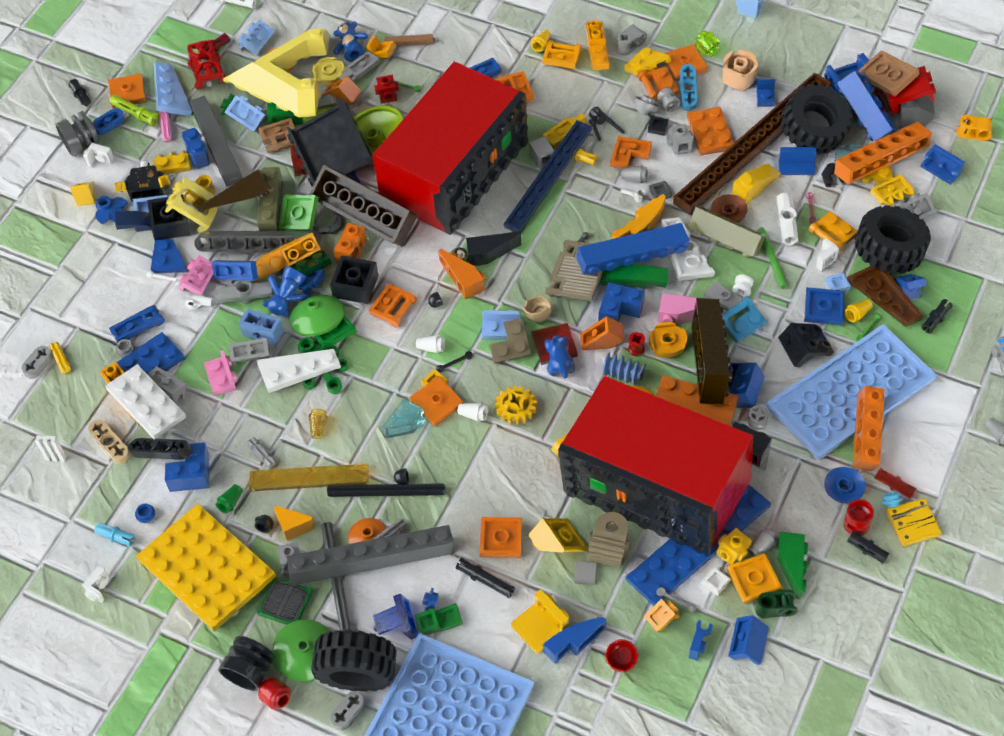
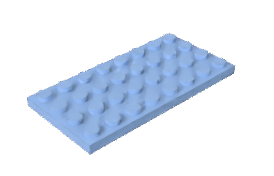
(824, 403)

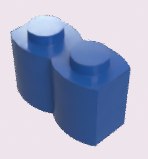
(195, 148)

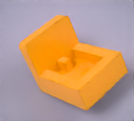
(381, 49)

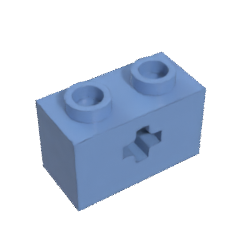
(261, 325)

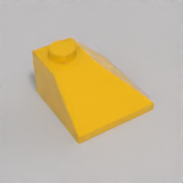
(557, 536)

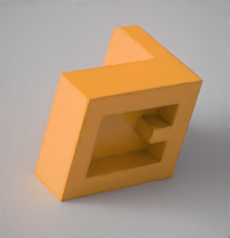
(662, 614)

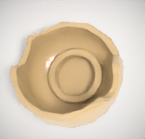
(537, 308)

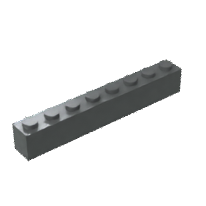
(370, 555)

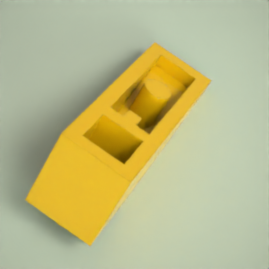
(754, 182)

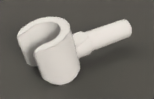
(638, 195)

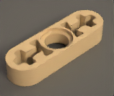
(109, 449)

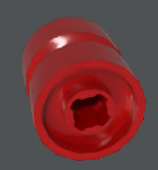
(858, 517)

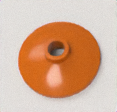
(357, 531)

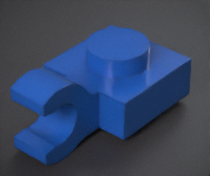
(312, 280)
(698, 644)

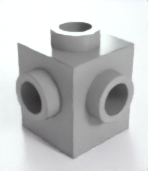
(680, 139)

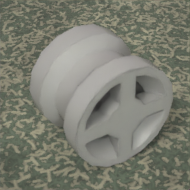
(754, 414)

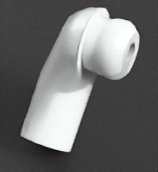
(199, 300)

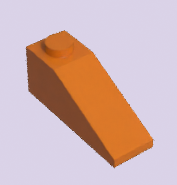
(463, 274)

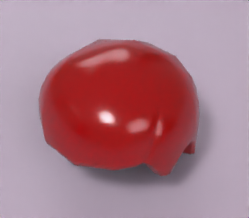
(621, 655)

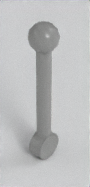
(661, 592)

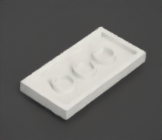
(145, 401)

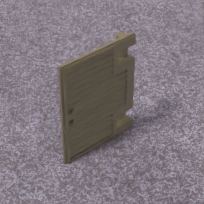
(570, 276)

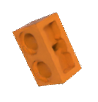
(350, 242)

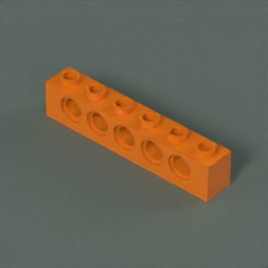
(882, 152)

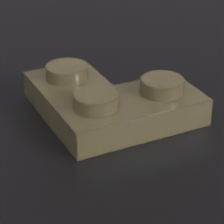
(516, 344)

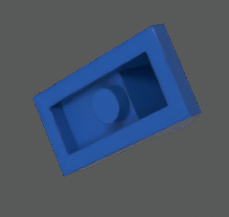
(765, 92)
(911, 285)

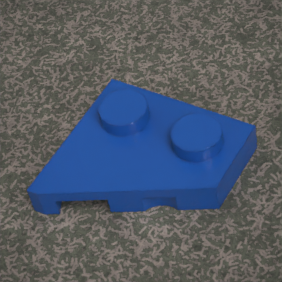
(167, 258)

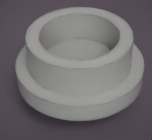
(124, 347)

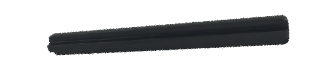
(386, 490)

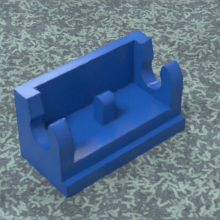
(943, 164)

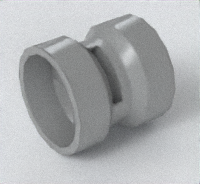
(668, 99)

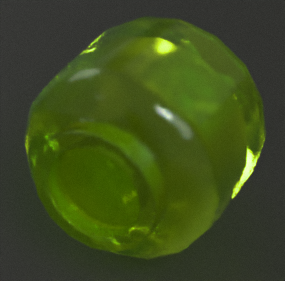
(707, 43)

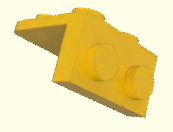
(540, 621)

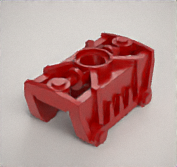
(197, 65)

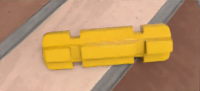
(60, 357)

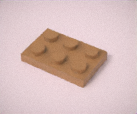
(889, 73)

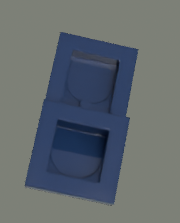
(132, 219)

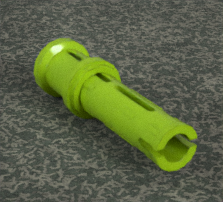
(141, 113)

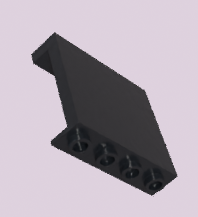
(331, 141)

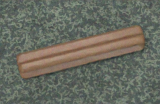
(411, 39)

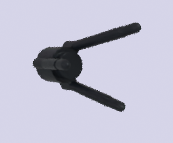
(598, 117)

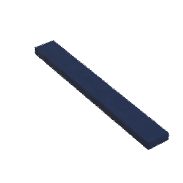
(547, 177)

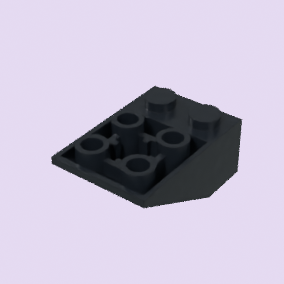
(761, 445)

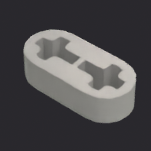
(37, 362)
(343, 707)

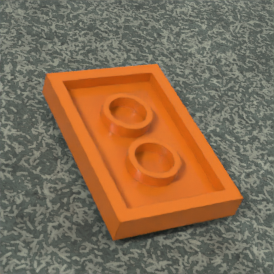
(710, 130)

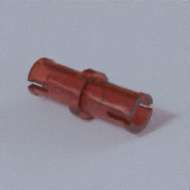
(895, 483)

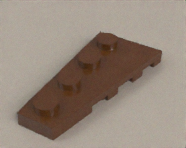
(886, 294)

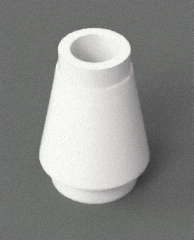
(431, 343)
(474, 411)

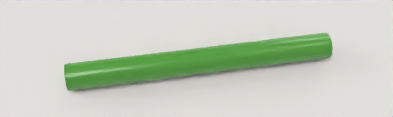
(773, 260)

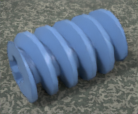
(623, 369)

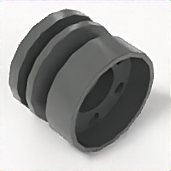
(77, 133)

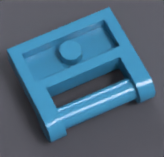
(746, 323)

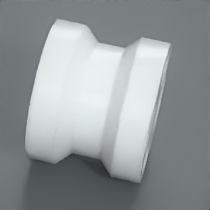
(743, 285)

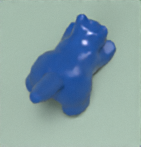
(559, 360)

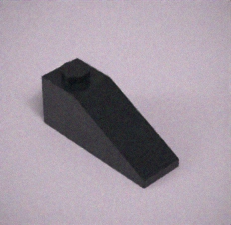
(490, 247)

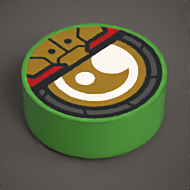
(460, 253)

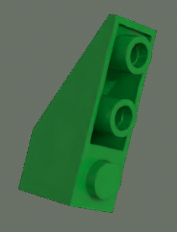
(790, 557)

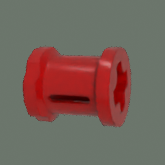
(636, 344)

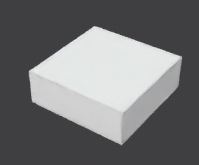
(715, 581)

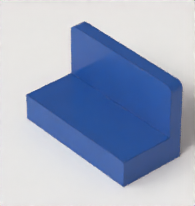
(797, 160)
(749, 639)

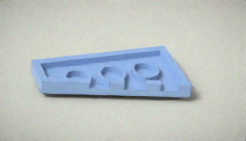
(169, 92)

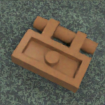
(275, 132)

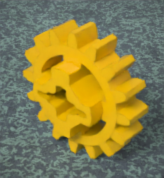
(517, 402)

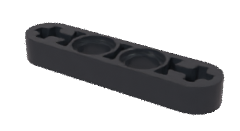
(142, 448)

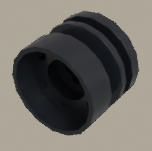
(246, 663)

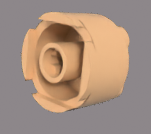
(740, 69)

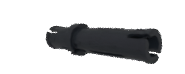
(477, 573)

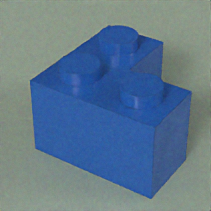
(621, 300)
(191, 473)

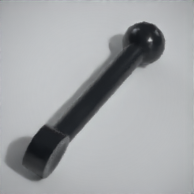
(468, 355)

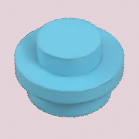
(891, 499)

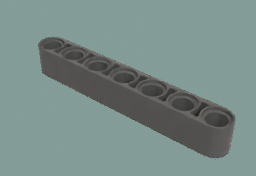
(215, 141)
(248, 239)

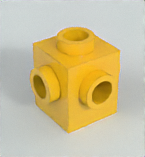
(733, 546)

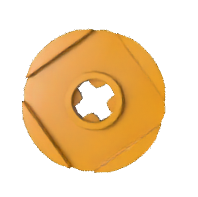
(668, 349)

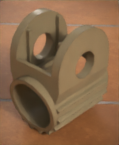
(609, 541)

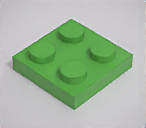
(298, 213)

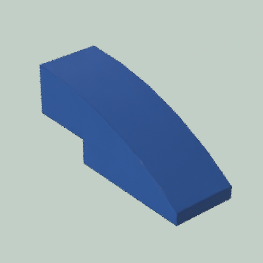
(573, 638)

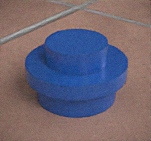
(145, 513)

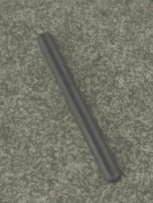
(337, 583)

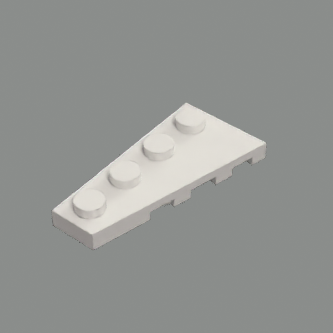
(690, 263)
(292, 369)

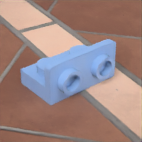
(257, 37)
(245, 113)
(493, 323)

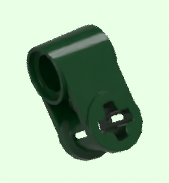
(780, 604)

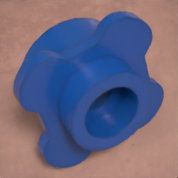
(430, 599)

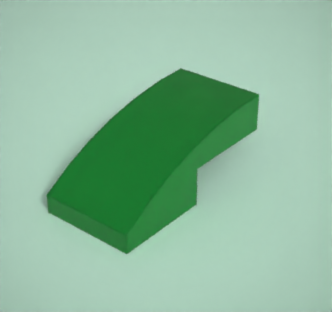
(440, 620)

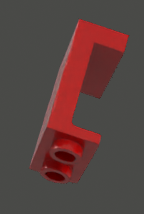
(916, 89)

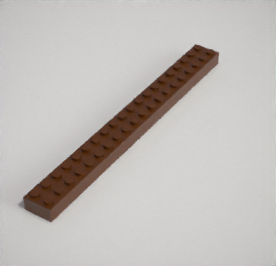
(737, 155)

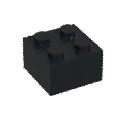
(165, 224)
(354, 279)

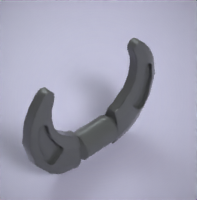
(334, 227)

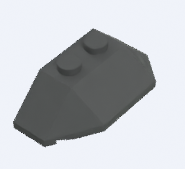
(916, 110)

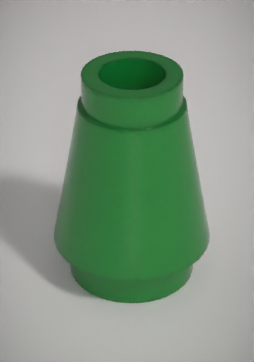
(229, 499)

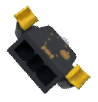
(143, 182)

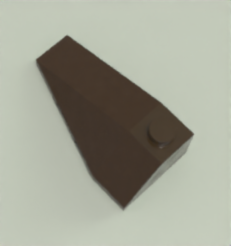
(245, 189)

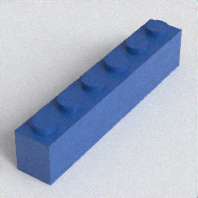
(632, 249)

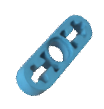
(689, 81)

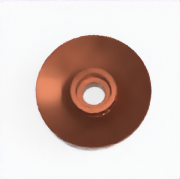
(732, 204)

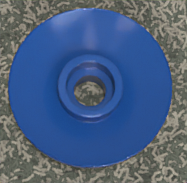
(846, 478)

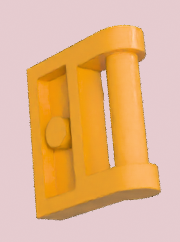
(561, 54)
(835, 227)

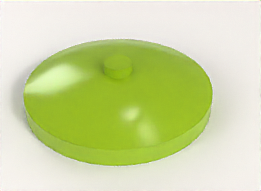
(377, 125)

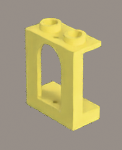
(175, 201)

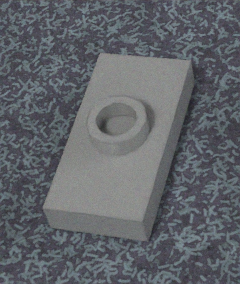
(726, 297)

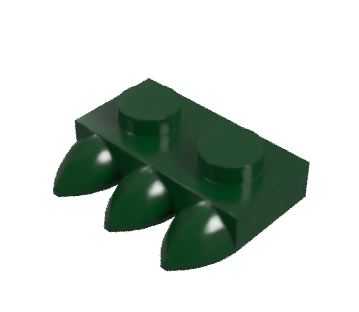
(311, 264)

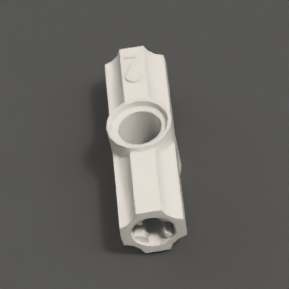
(787, 219)

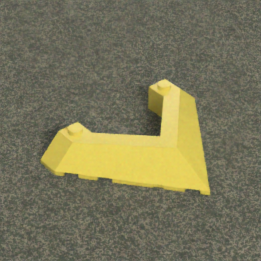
(272, 84)

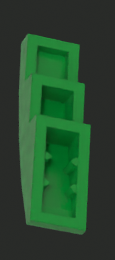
(636, 276)

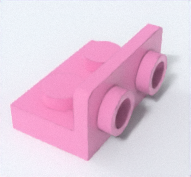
(198, 276)
(219, 374)

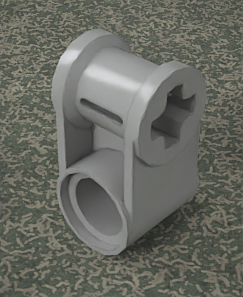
(630, 39)

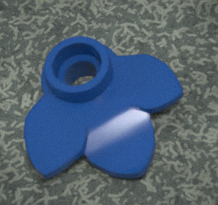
(107, 207)

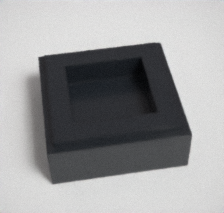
(658, 125)

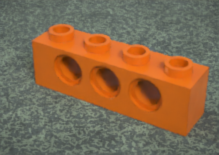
(868, 428)

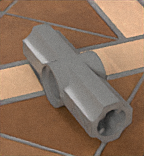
(244, 292)

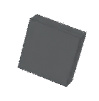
(660, 188)

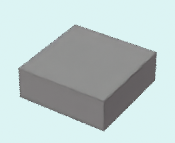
(585, 572)

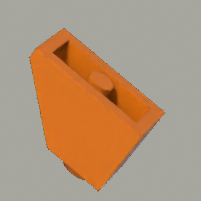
(343, 88)
(602, 335)

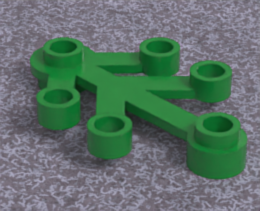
(330, 381)

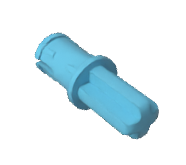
(114, 534)

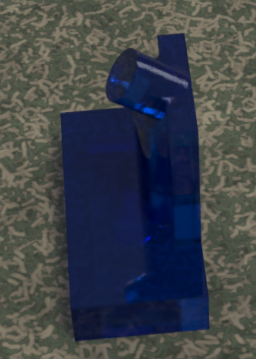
(395, 617)

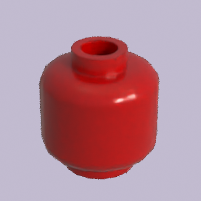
(274, 693)

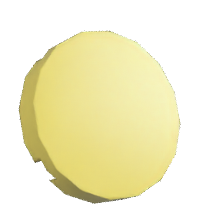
(328, 70)

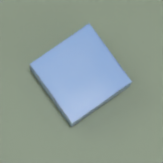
(838, 282)

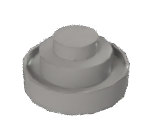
(645, 104)

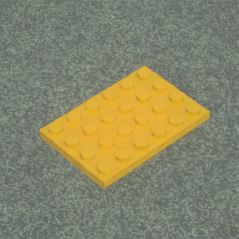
(206, 567)

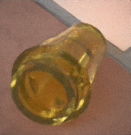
(317, 423)

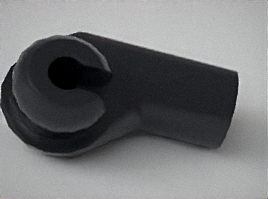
(827, 173)

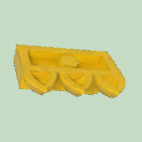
(173, 163)
(892, 189)

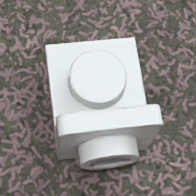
(99, 153)
(828, 254)
(94, 583)

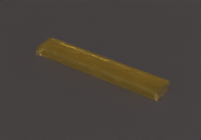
(308, 477)

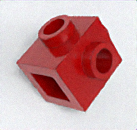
(386, 89)

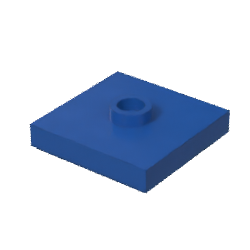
(824, 306)

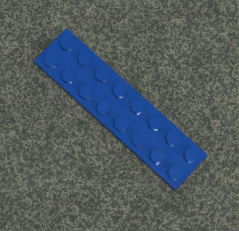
(676, 563)

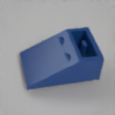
(746, 383)

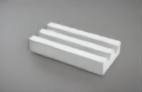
(47, 448)

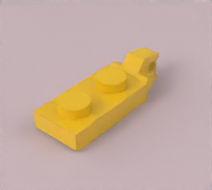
(559, 131)

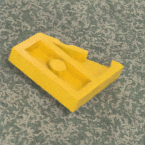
(645, 60)

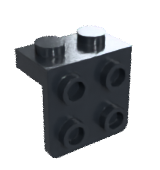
(804, 340)

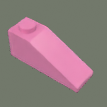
(676, 309)

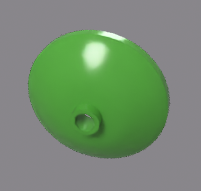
(316, 315)
(289, 658)

